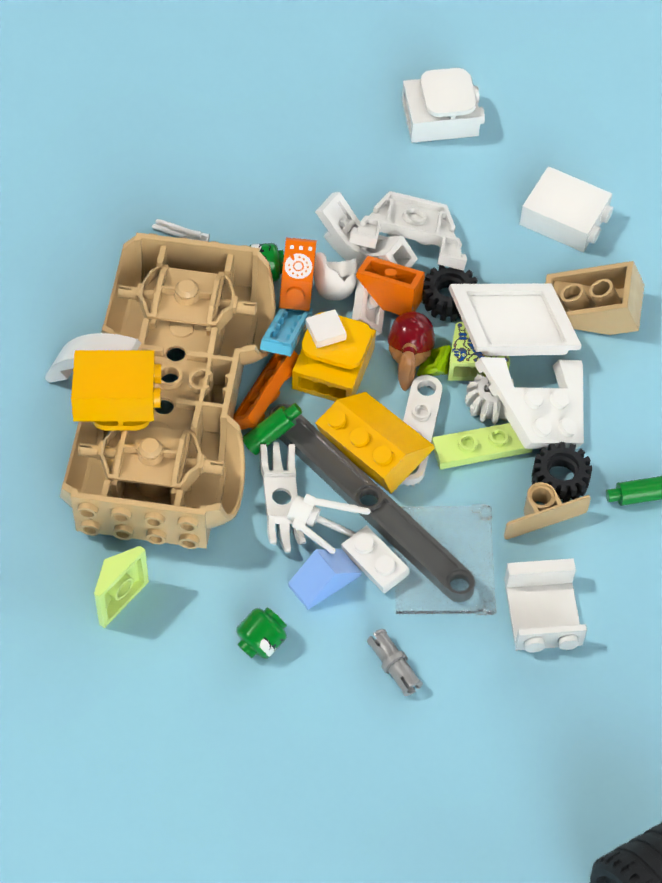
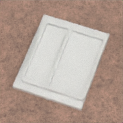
(514, 319)

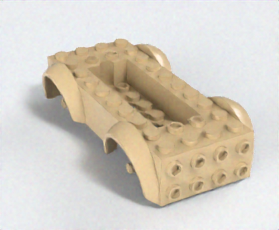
(186, 464)

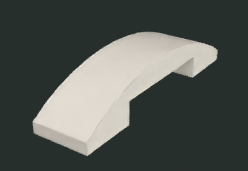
(64, 363)

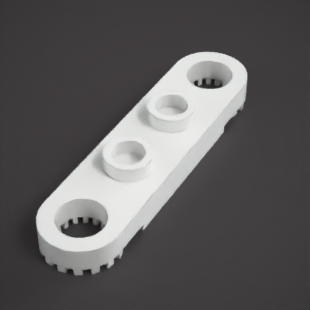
(422, 416)

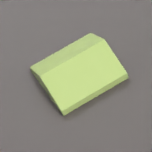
(119, 583)

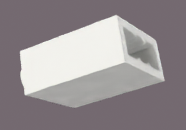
(566, 209)

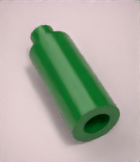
(272, 428)
(636, 491)

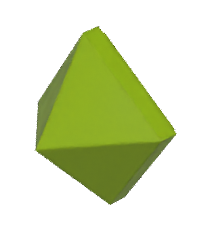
(437, 362)

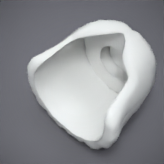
(335, 279)

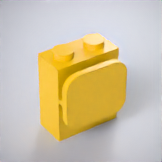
(335, 368)
(115, 388)

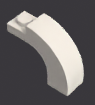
(339, 222)

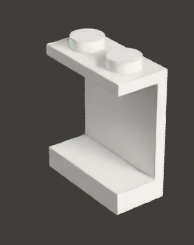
(543, 605)

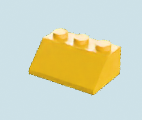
(374, 439)

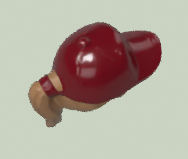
(410, 344)

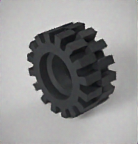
(442, 279)
(565, 458)

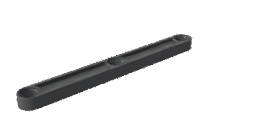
(385, 516)

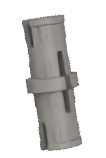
(394, 662)

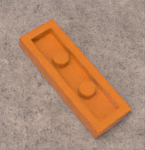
(265, 390)

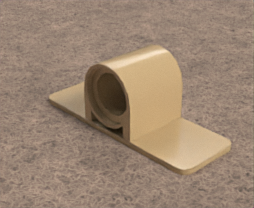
(541, 516)

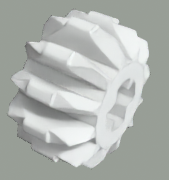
(482, 401)

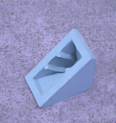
(323, 576)

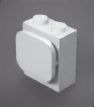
(442, 106)

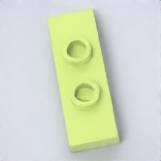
(477, 446)

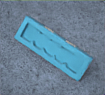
(285, 331)

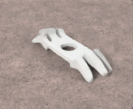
(277, 480)

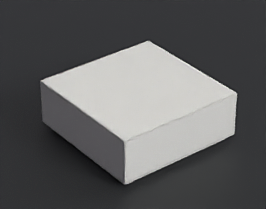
(326, 328)

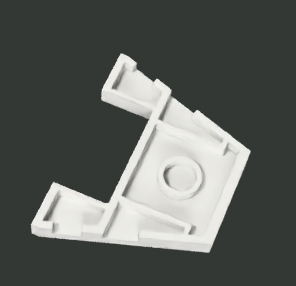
(415, 220)
(540, 414)

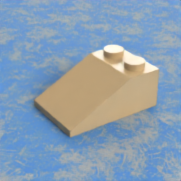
(601, 297)

